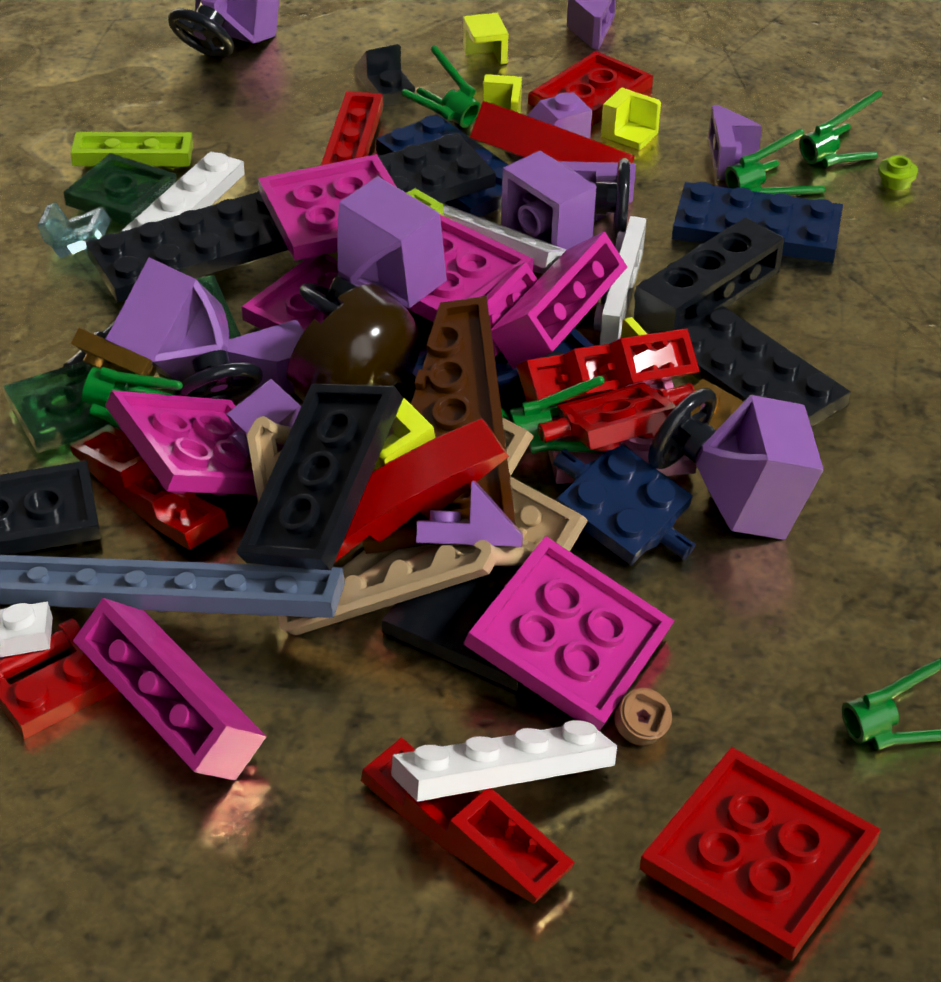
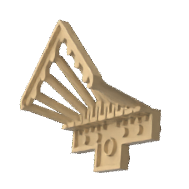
(407, 573)

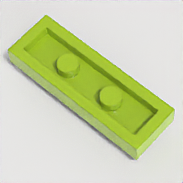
(151, 148)

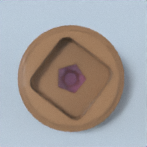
(643, 716)

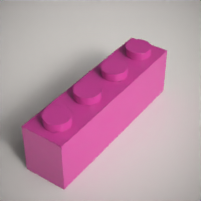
(558, 300)
(169, 690)

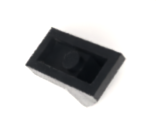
(382, 73)

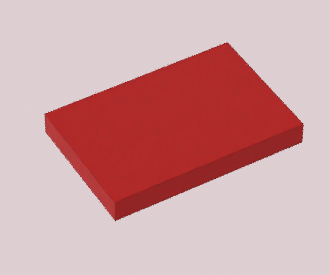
(594, 82)

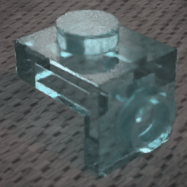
(70, 235)

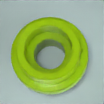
(897, 172)

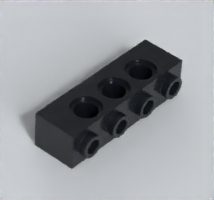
(709, 277)

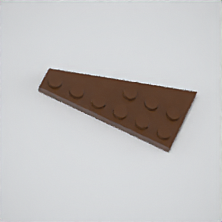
(455, 390)

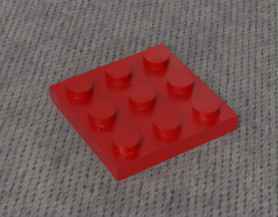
(760, 852)

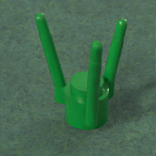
(455, 105)
(825, 141)
(752, 173)
(102, 381)
(539, 412)
(876, 712)

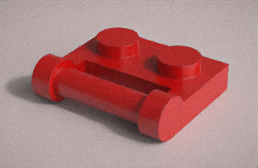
(54, 690)

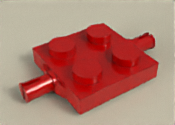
(614, 415)

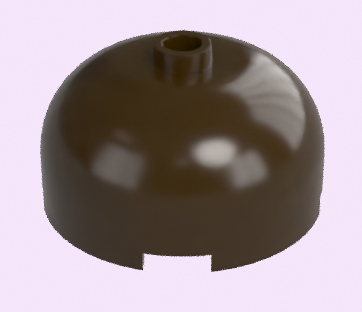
(359, 343)

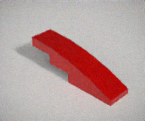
(527, 135)
(621, 363)
(127, 475)
(423, 481)
(477, 830)

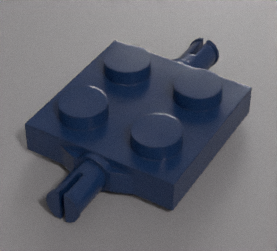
(626, 503)

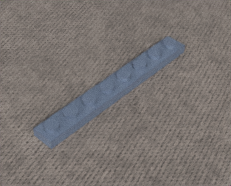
(171, 585)

